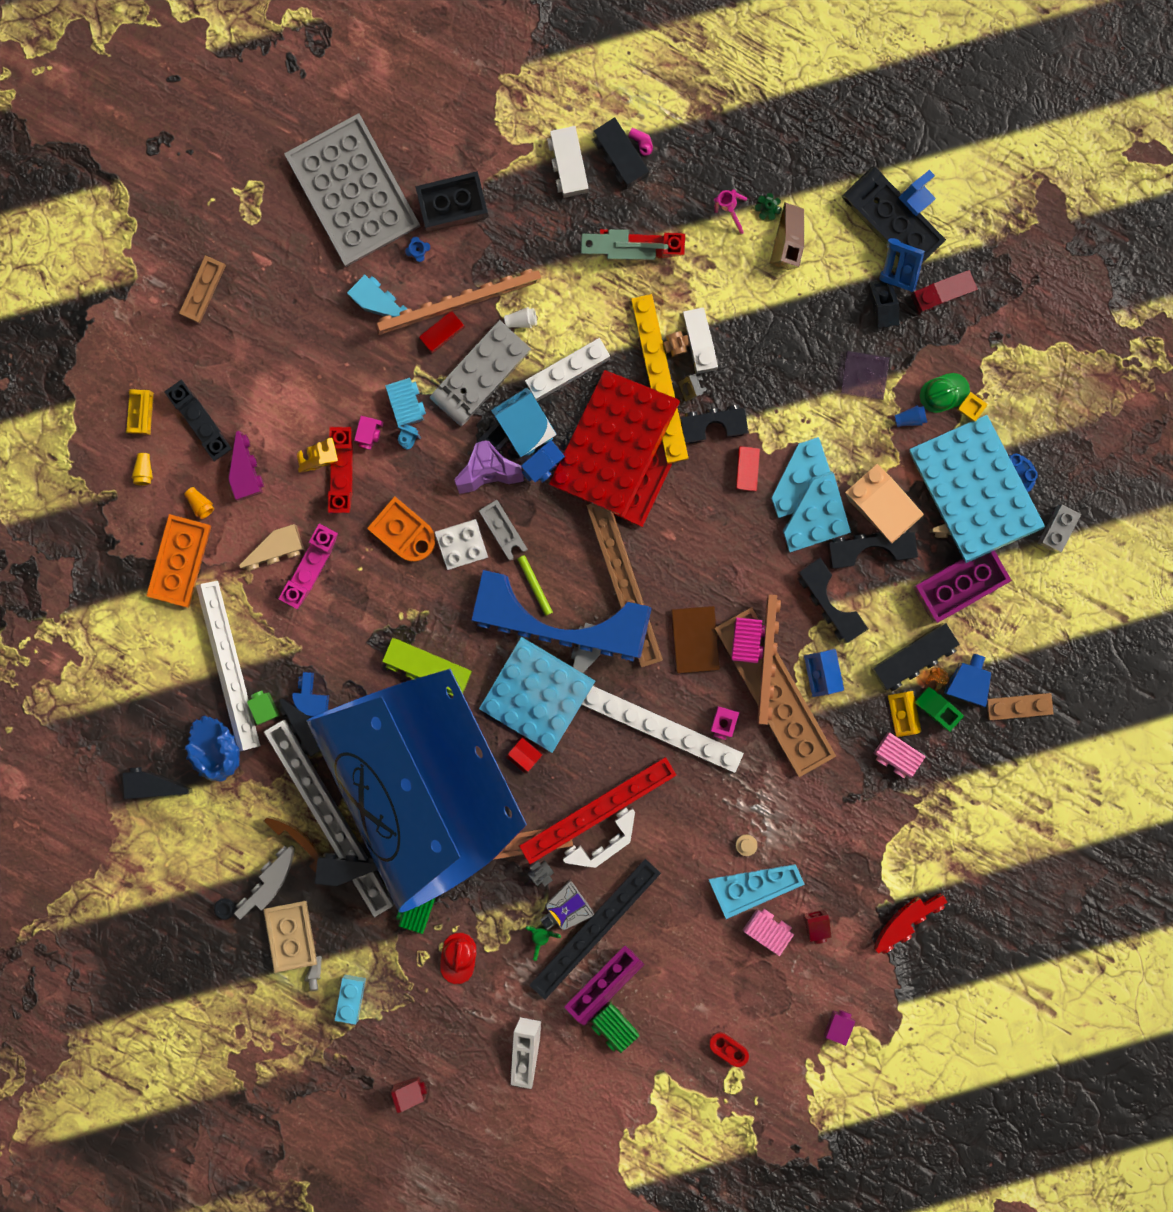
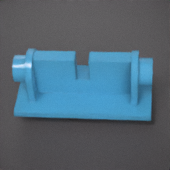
(408, 436)

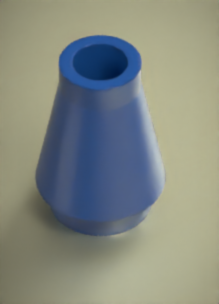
(912, 417)

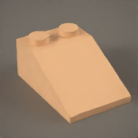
(884, 503)

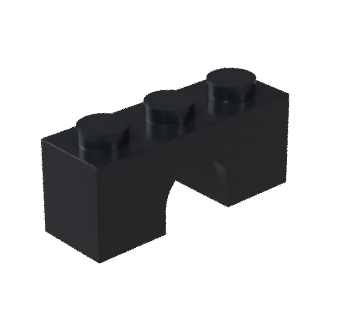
(732, 420)

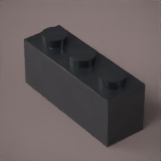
(620, 153)

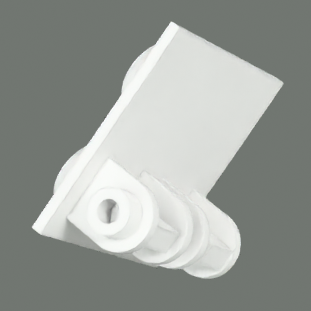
(461, 544)

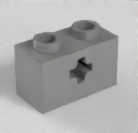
(1059, 529)

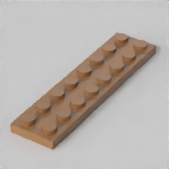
(791, 717)

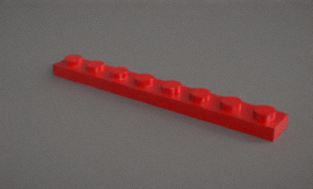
(597, 810)

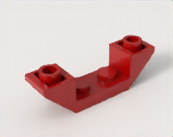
(675, 243)
(341, 471)

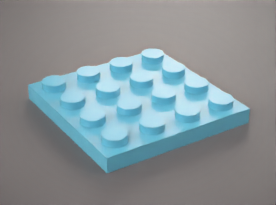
(537, 694)

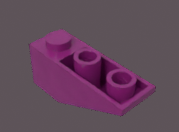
(242, 474)

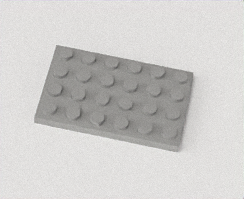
(352, 190)

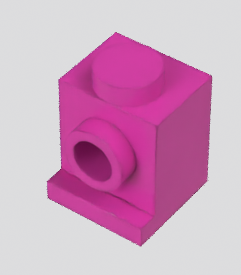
(368, 432)
(731, 718)

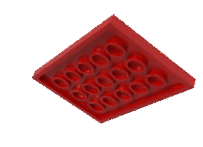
(614, 443)

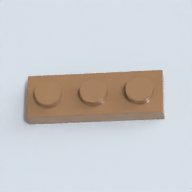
(202, 289)
(1019, 706)

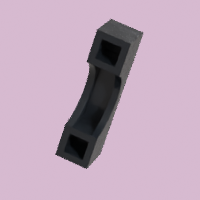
(844, 553)
(846, 624)

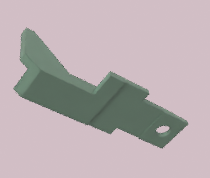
(616, 246)

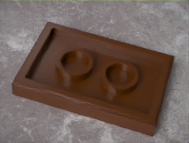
(695, 639)

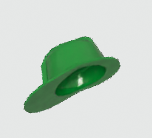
(944, 392)

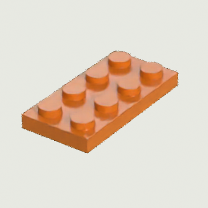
(178, 560)

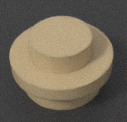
(746, 845)

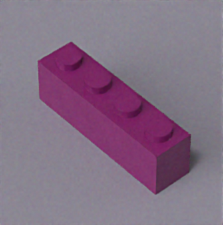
(604, 985)

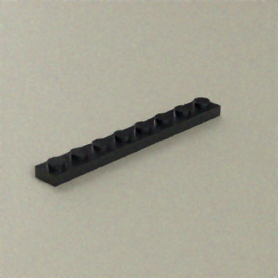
(595, 929)

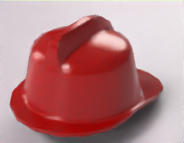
(458, 958)

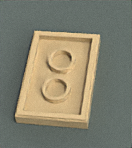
(290, 936)

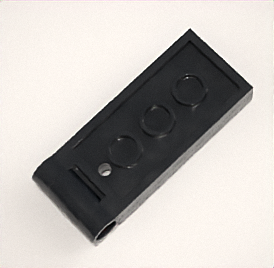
(890, 215)

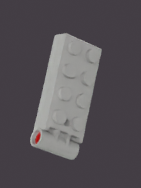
(480, 373)

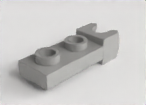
(502, 528)

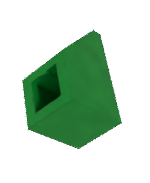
(939, 709)

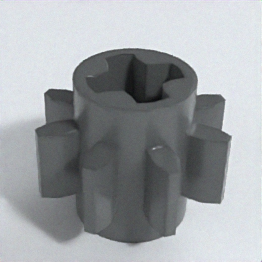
(540, 873)

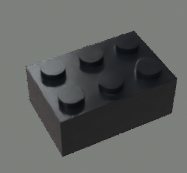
(452, 201)

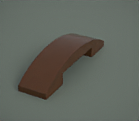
(279, 826)

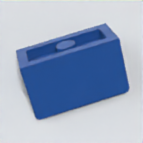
(917, 196)
(824, 673)

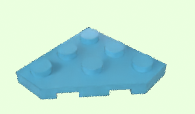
(805, 464)
(817, 515)

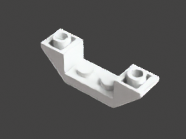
(579, 857)

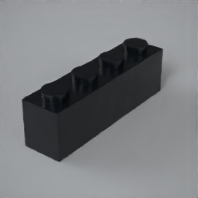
(916, 656)

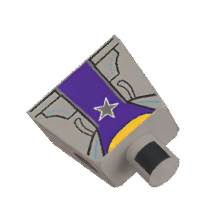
(566, 908)

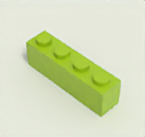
(422, 663)

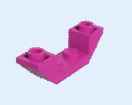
(310, 567)

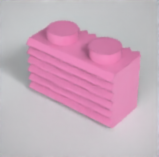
(899, 755)
(768, 931)

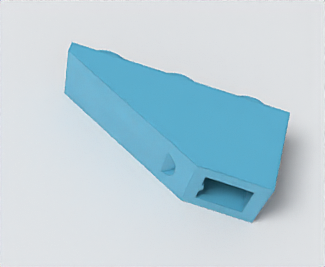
(373, 299)

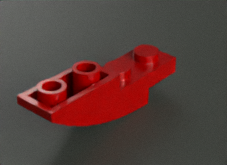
(900, 927)

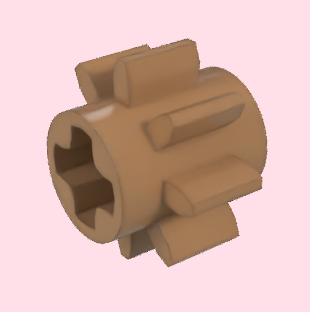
(676, 344)

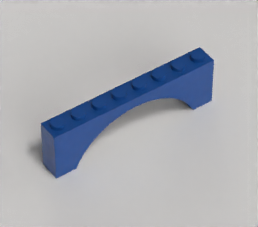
(619, 634)

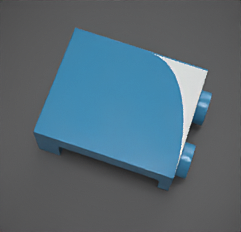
(524, 422)

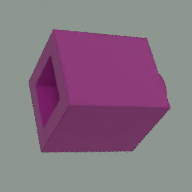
(840, 1027)

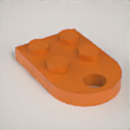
(402, 530)

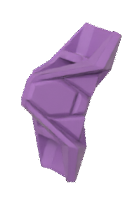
(487, 466)

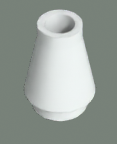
(522, 319)

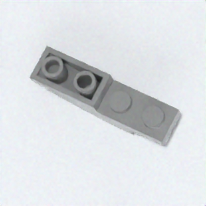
(273, 878)

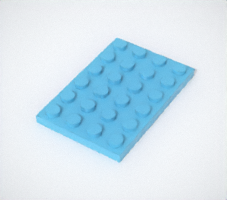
(976, 489)

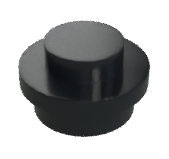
(224, 908)

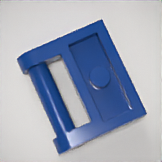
(908, 265)

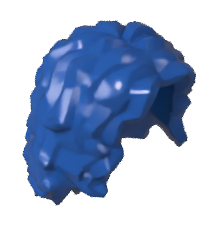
(212, 749)

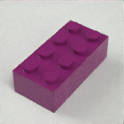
(960, 585)

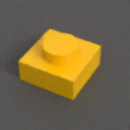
(972, 407)

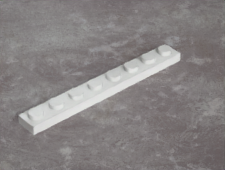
(228, 665)
(663, 729)

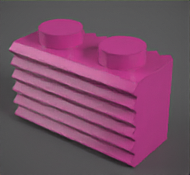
(747, 640)

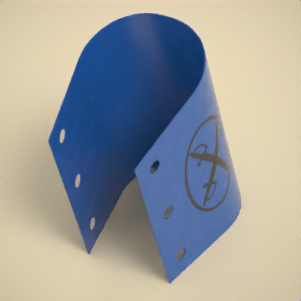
(418, 785)

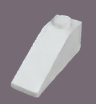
(700, 341)
(525, 1052)

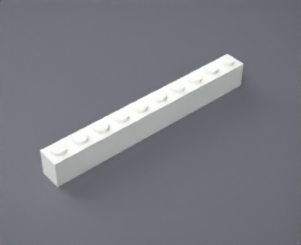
(326, 813)

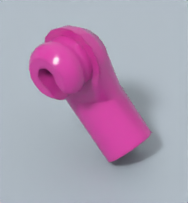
(643, 139)

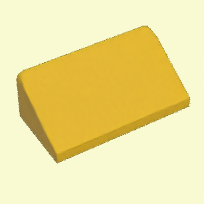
(904, 714)

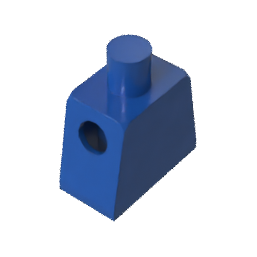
(970, 682)

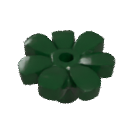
(765, 209)

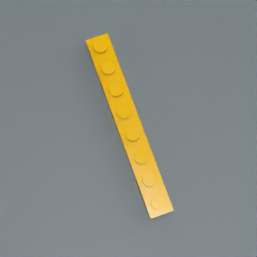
(658, 372)

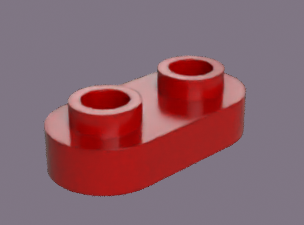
(728, 1049)

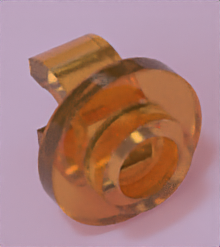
(939, 675)

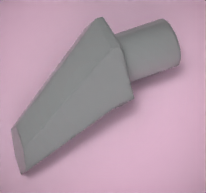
(313, 975)

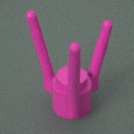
(728, 202)

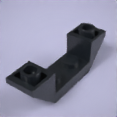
(198, 419)

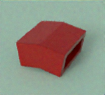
(524, 755)

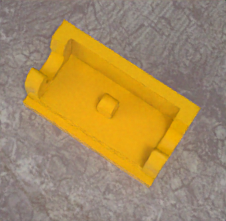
(140, 412)
(318, 456)

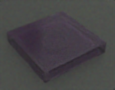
(865, 375)

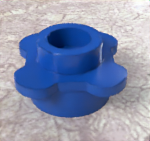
(411, 250)

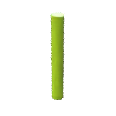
(535, 585)

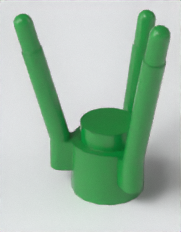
(540, 937)

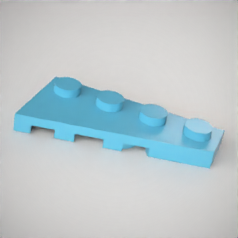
(749, 889)

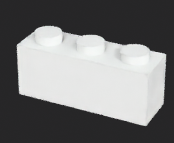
(568, 162)

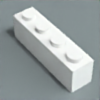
(568, 369)

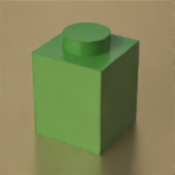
(262, 707)

